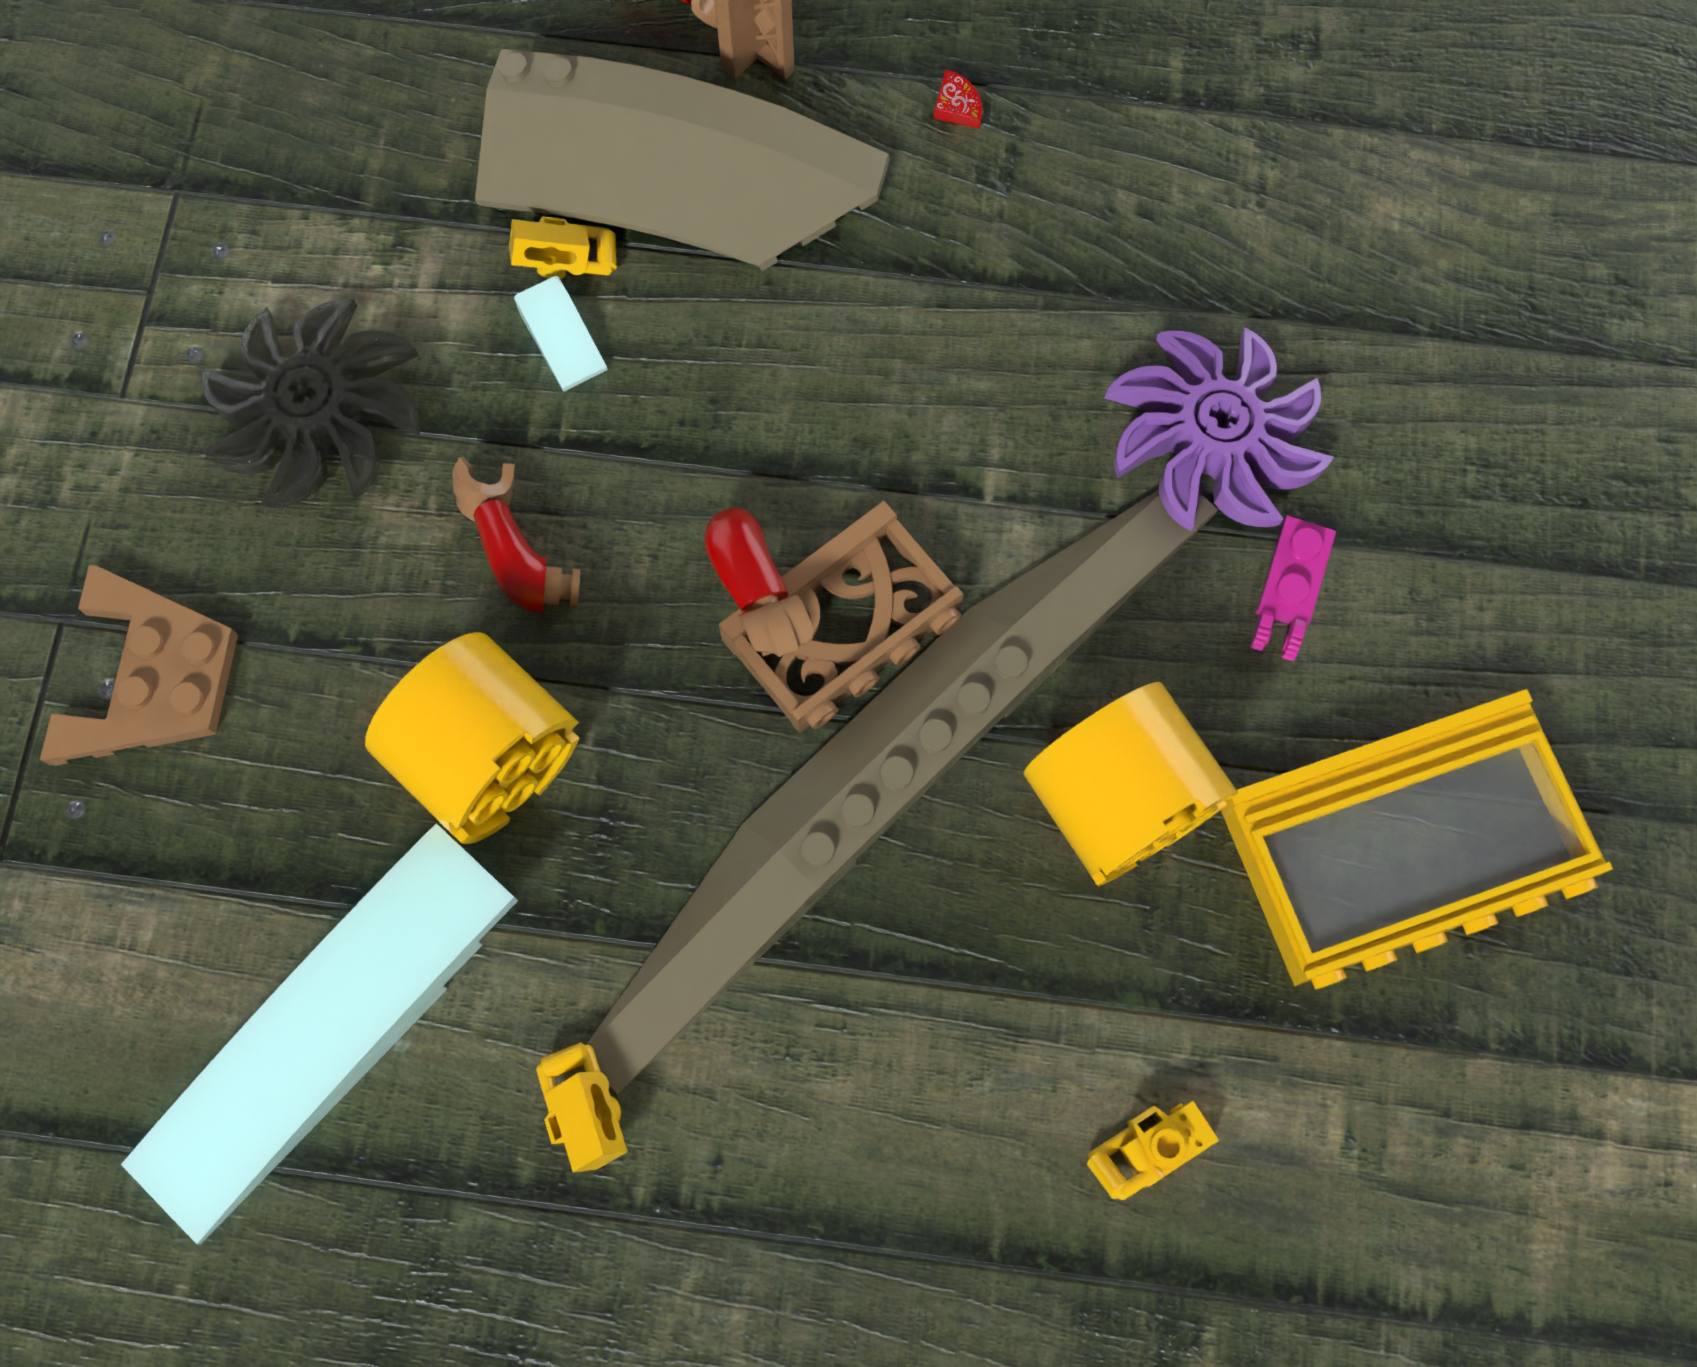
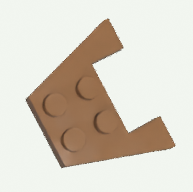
(166, 680)

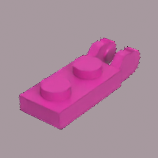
(1292, 583)

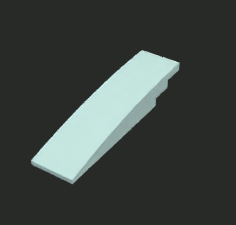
(319, 1033)

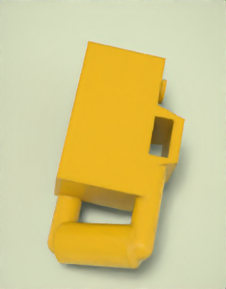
(560, 247)
(581, 1109)
(1153, 1151)

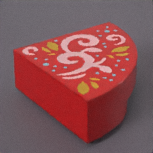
(958, 101)

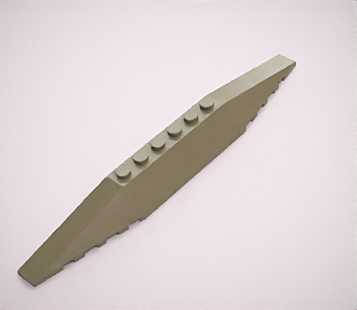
(875, 772)

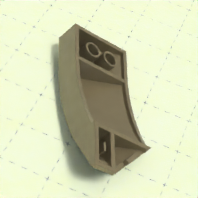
(666, 156)

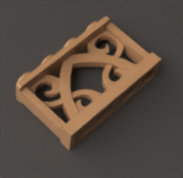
(859, 549)

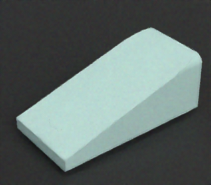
(560, 333)

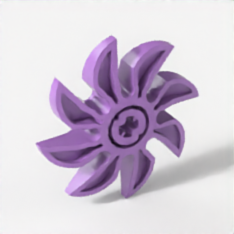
(1218, 428)

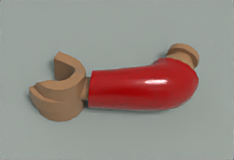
(515, 565)
(750, 576)

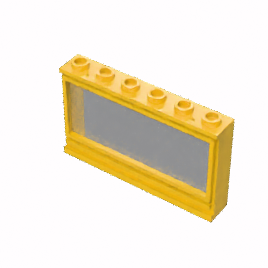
(1412, 840)

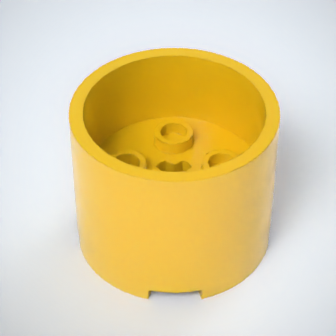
(471, 736)
(1129, 782)

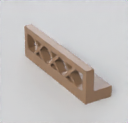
(743, 34)

